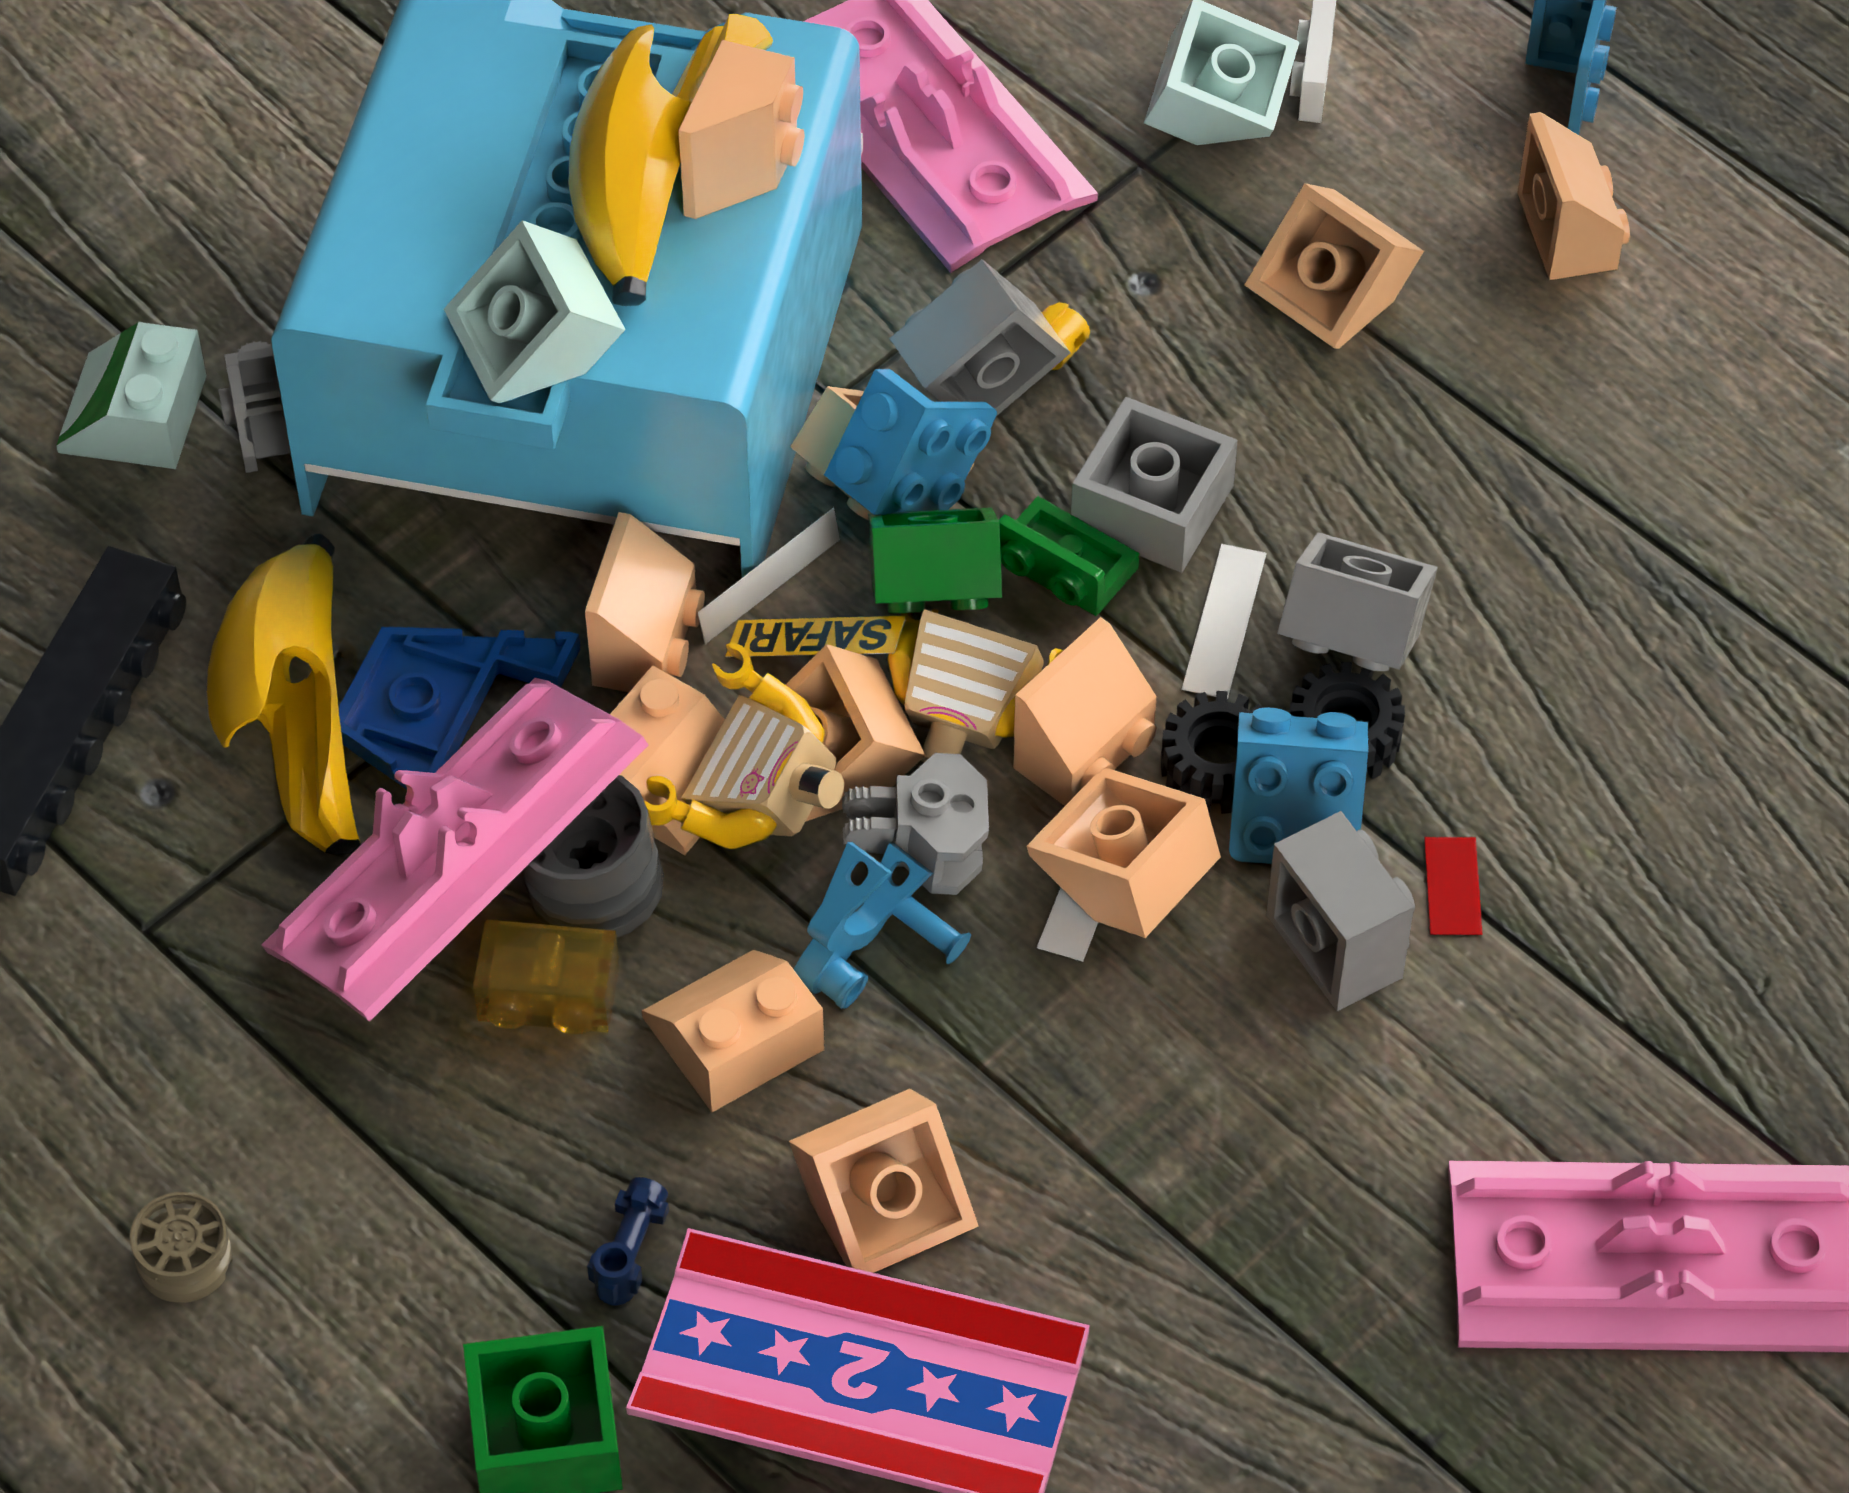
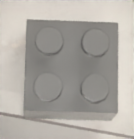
(979, 341)
(1155, 482)
(1356, 602)
(1340, 909)

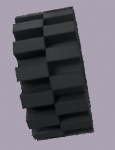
(1360, 696)
(1196, 726)

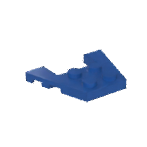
(427, 686)

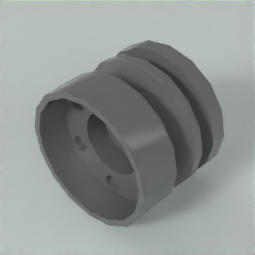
(600, 867)

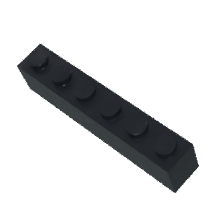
(77, 698)

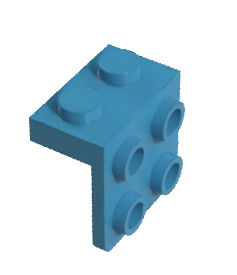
(1567, 39)
(907, 449)
(1294, 776)

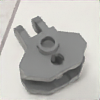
(255, 403)
(931, 815)

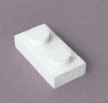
(1310, 77)

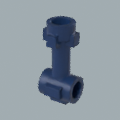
(613, 1263)

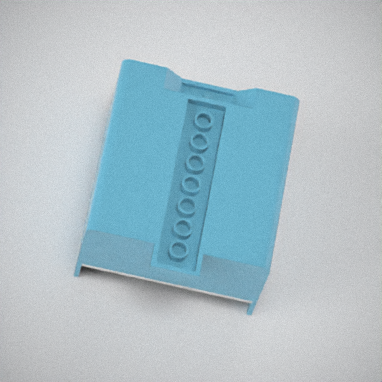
(714, 368)

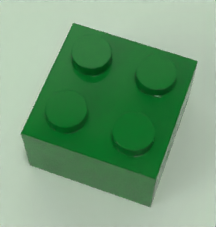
(935, 558)
(543, 1413)

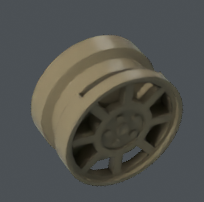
(181, 1250)

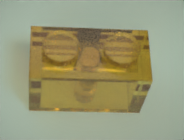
(546, 976)

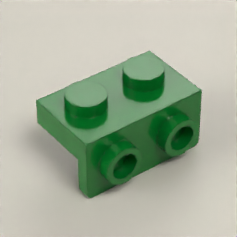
(1066, 555)

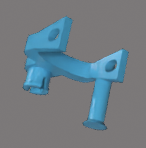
(841, 930)

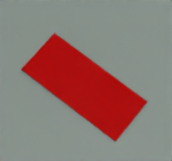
(1453, 886)

